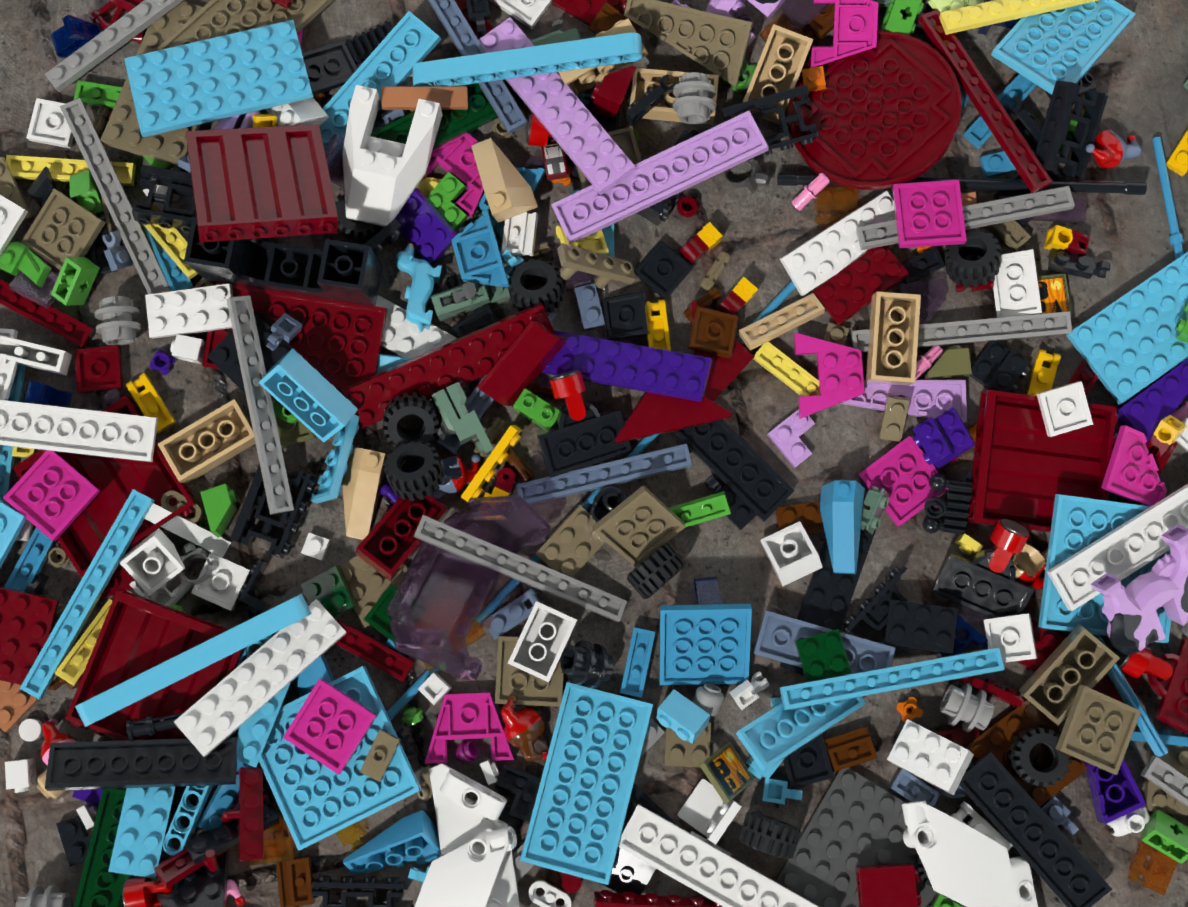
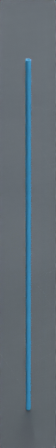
(513, 583)

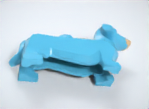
(422, 286)

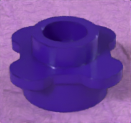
(156, 362)

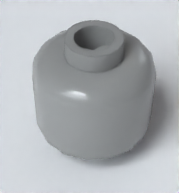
(709, 698)

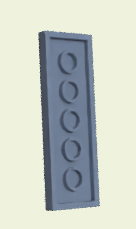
(778, 636)

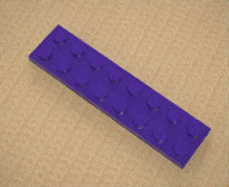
(632, 366)

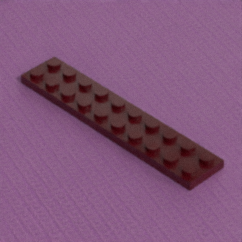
(441, 367)

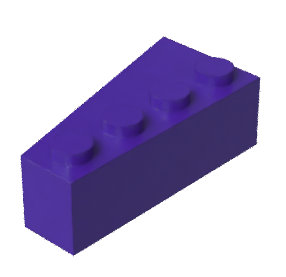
(1155, 401)
(1113, 794)

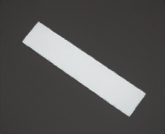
(188, 531)

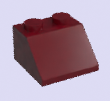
(610, 93)

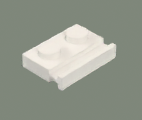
(520, 234)

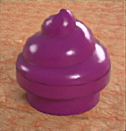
(466, 752)

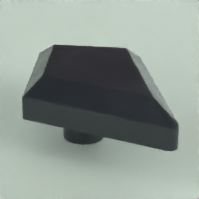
(42, 187)

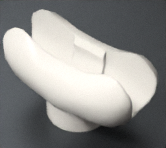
(1130, 822)

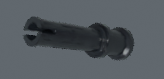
(150, 725)

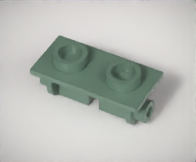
(877, 502)

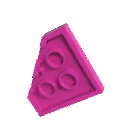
(1133, 470)

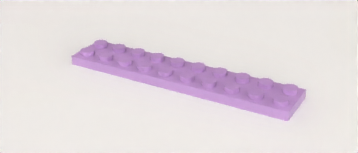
(564, 115)
(662, 177)

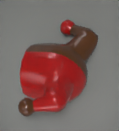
(523, 729)

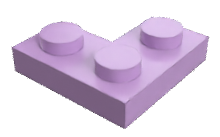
(787, 438)

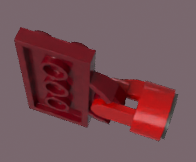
(1167, 678)

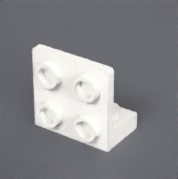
(708, 812)

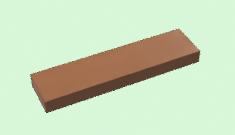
(407, 97)

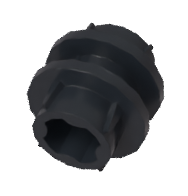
(587, 664)

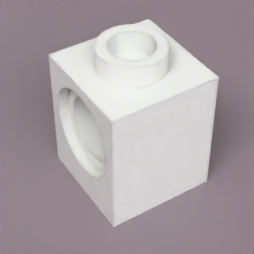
(188, 349)
(434, 688)
(20, 774)

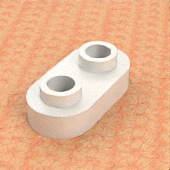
(550, 896)

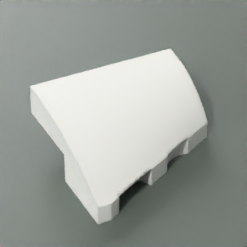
(169, 593)

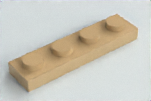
(781, 321)

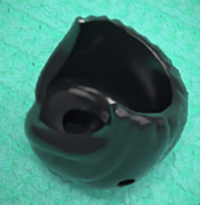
(605, 501)

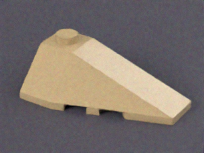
(502, 183)
(361, 490)

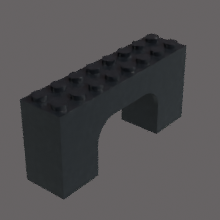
(337, 272)

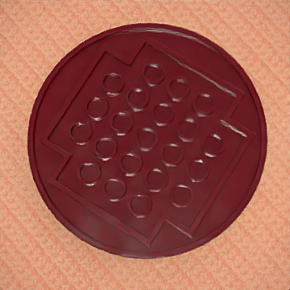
(881, 114)

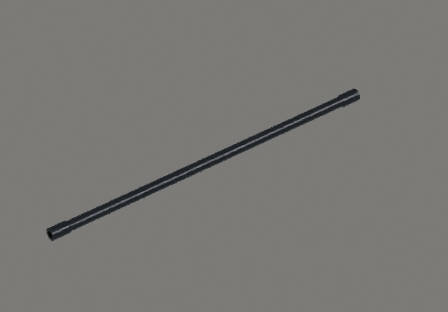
(1126, 188)

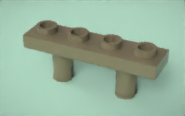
(604, 266)

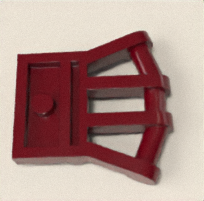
(122, 6)

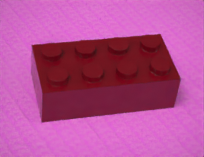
(393, 539)

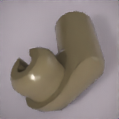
(426, 791)

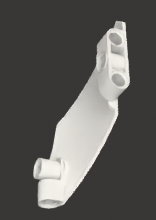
(462, 819)
(966, 862)
(468, 872)

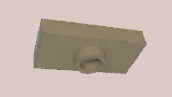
(1011, 233)
(380, 755)

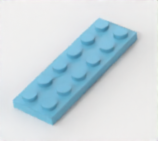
(783, 732)

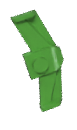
(20, 257)

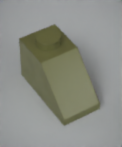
(951, 365)

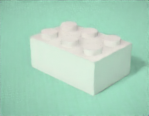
(542, 641)
(930, 757)

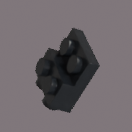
(999, 367)

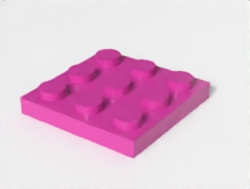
(929, 214)
(905, 479)
(51, 494)
(330, 726)

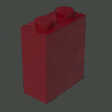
(888, 885)

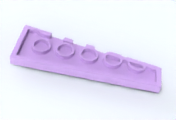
(926, 397)

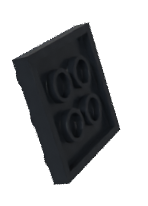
(226, 355)

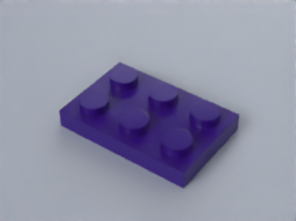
(425, 227)

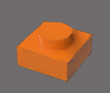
(814, 78)

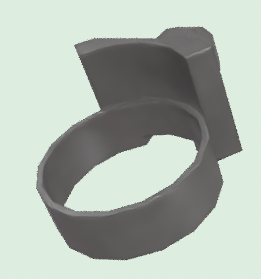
(756, 178)
(191, 556)

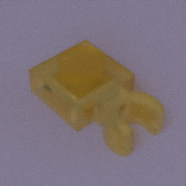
(352, 835)

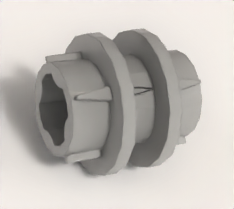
(694, 98)
(117, 320)
(967, 707)
(38, 898)

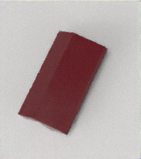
(521, 363)

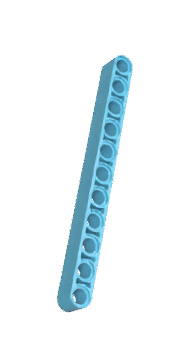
(529, 61)
(192, 660)
(185, 808)

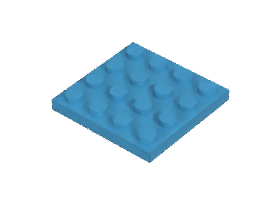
(704, 644)

